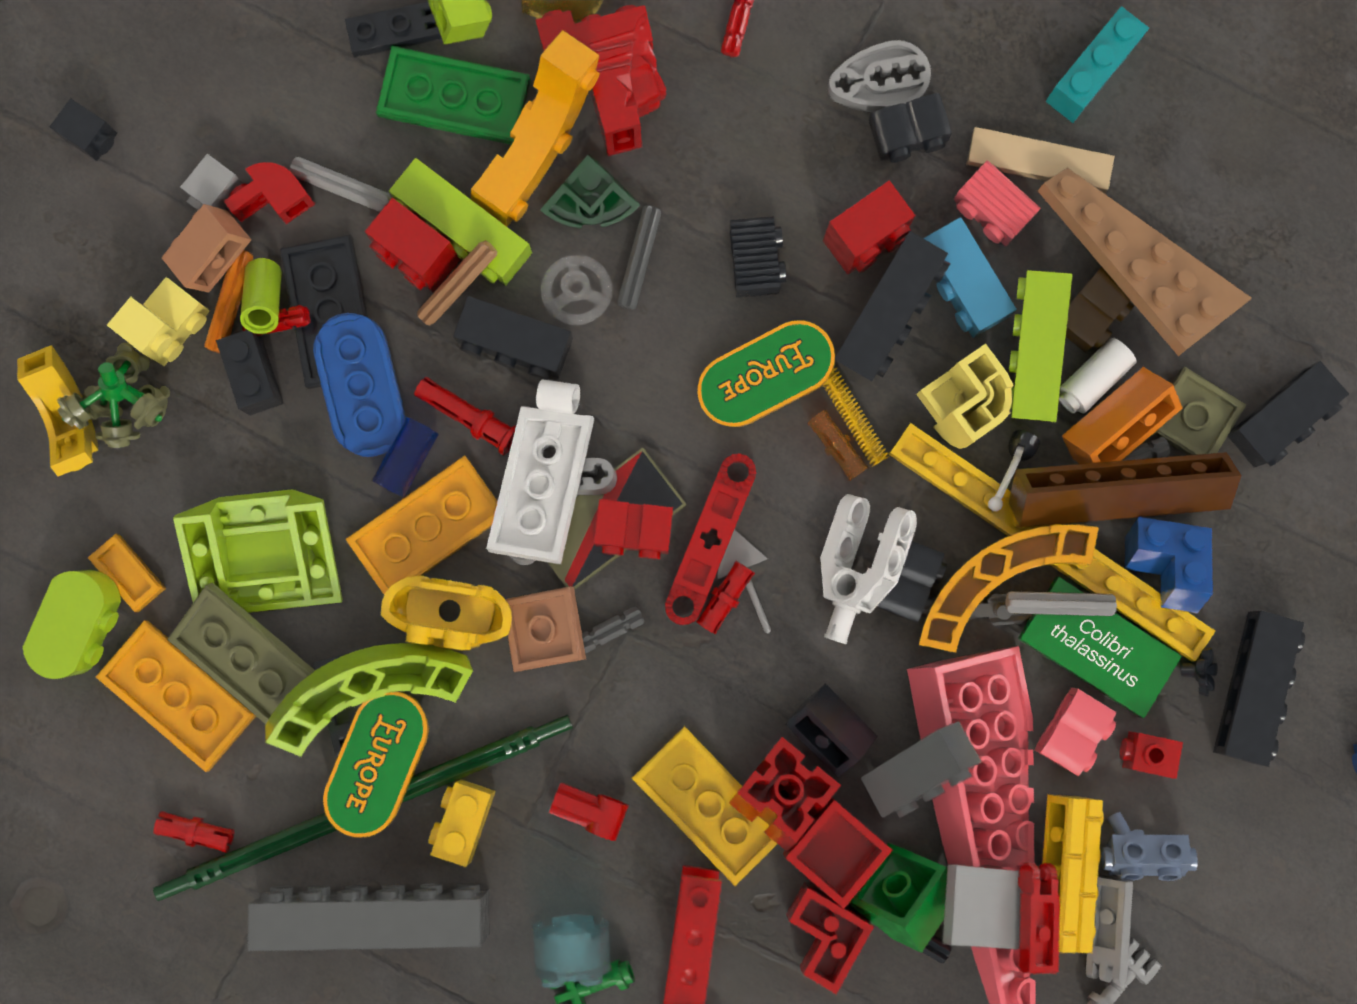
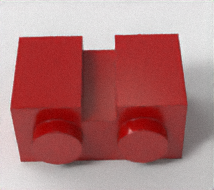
(633, 528)

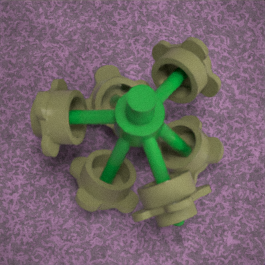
(104, 399)

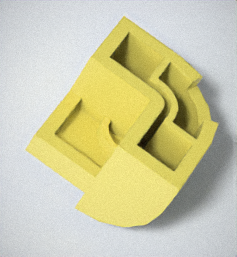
(969, 398)

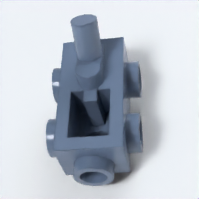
(1140, 855)

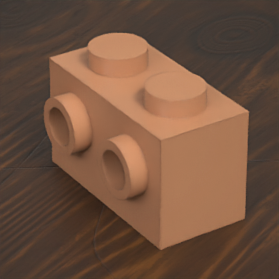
(206, 248)

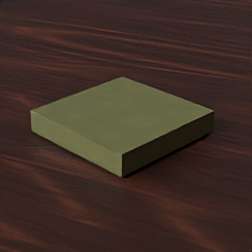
(1205, 416)

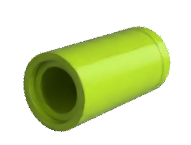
(261, 296)

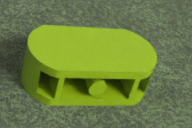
(72, 624)

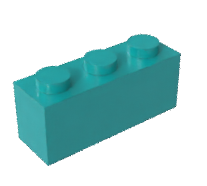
(1097, 64)

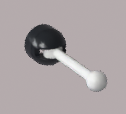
(1021, 447)

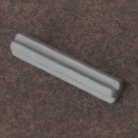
(339, 184)
(1060, 603)

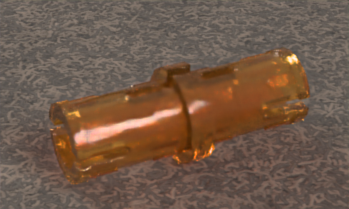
(837, 445)

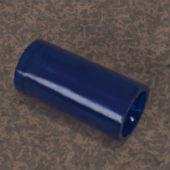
(405, 457)

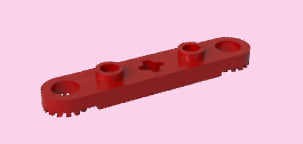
(720, 514)

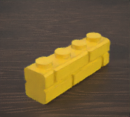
(1074, 849)

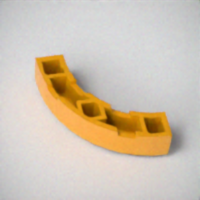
(541, 131)
(996, 564)

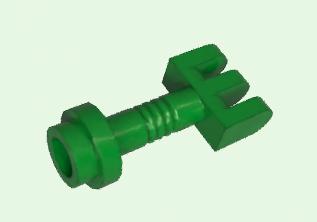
(620, 975)

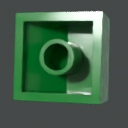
(905, 897)

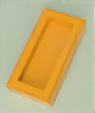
(127, 570)

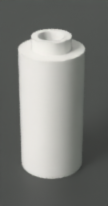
(1096, 376)

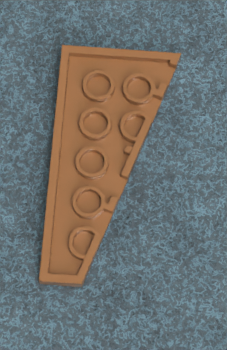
(1159, 277)

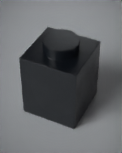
(84, 130)

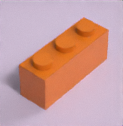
(1123, 419)

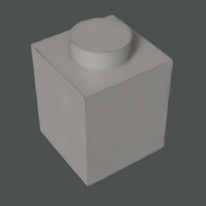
(210, 184)

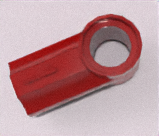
(598, 813)

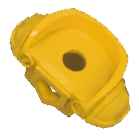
(415, 607)

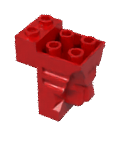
(627, 69)

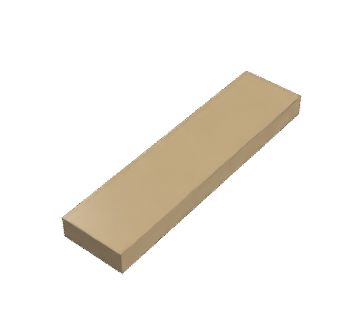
(1038, 158)

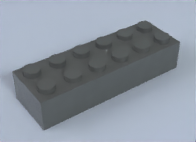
(369, 918)

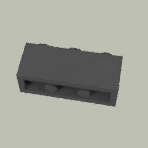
(922, 771)

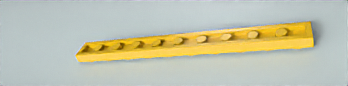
(974, 489)

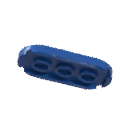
(359, 384)

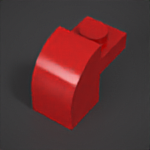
(269, 185)

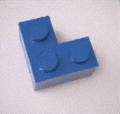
(1176, 553)

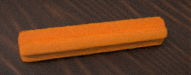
(228, 302)

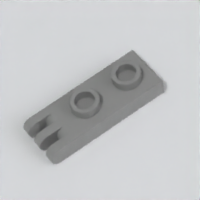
(1112, 934)

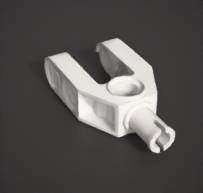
(837, 562)

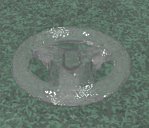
(575, 276)

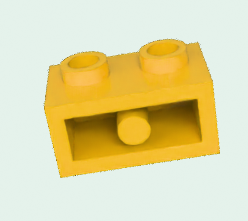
(462, 823)

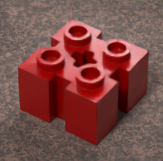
(806, 790)

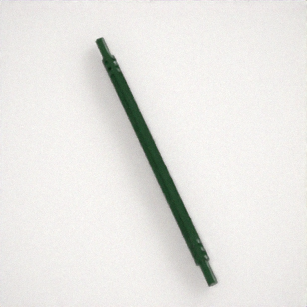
(319, 826)

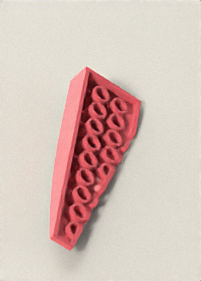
(987, 815)

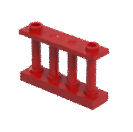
(693, 936)

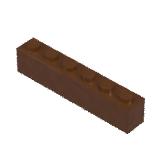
(1123, 489)

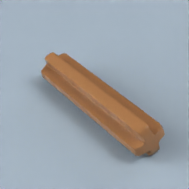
(457, 282)

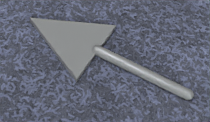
(744, 552)

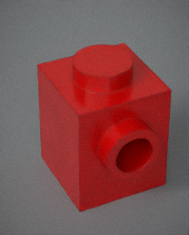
(1151, 754)

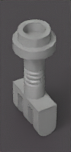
(1135, 970)

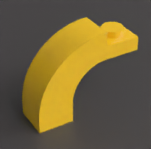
(46, 380)

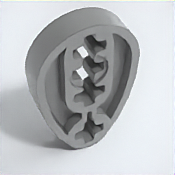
(881, 58)

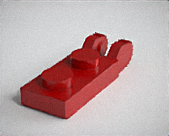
(1039, 919)

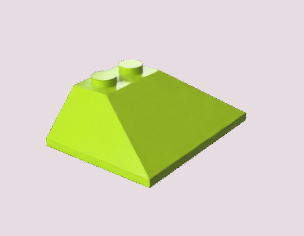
(261, 550)

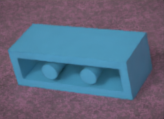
(970, 281)

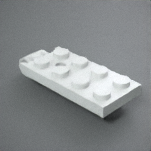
(537, 490)

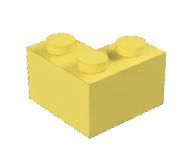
(161, 322)

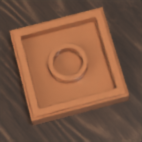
(545, 629)

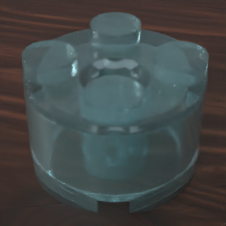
(571, 950)

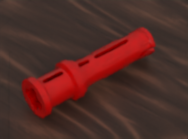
(481, 423)

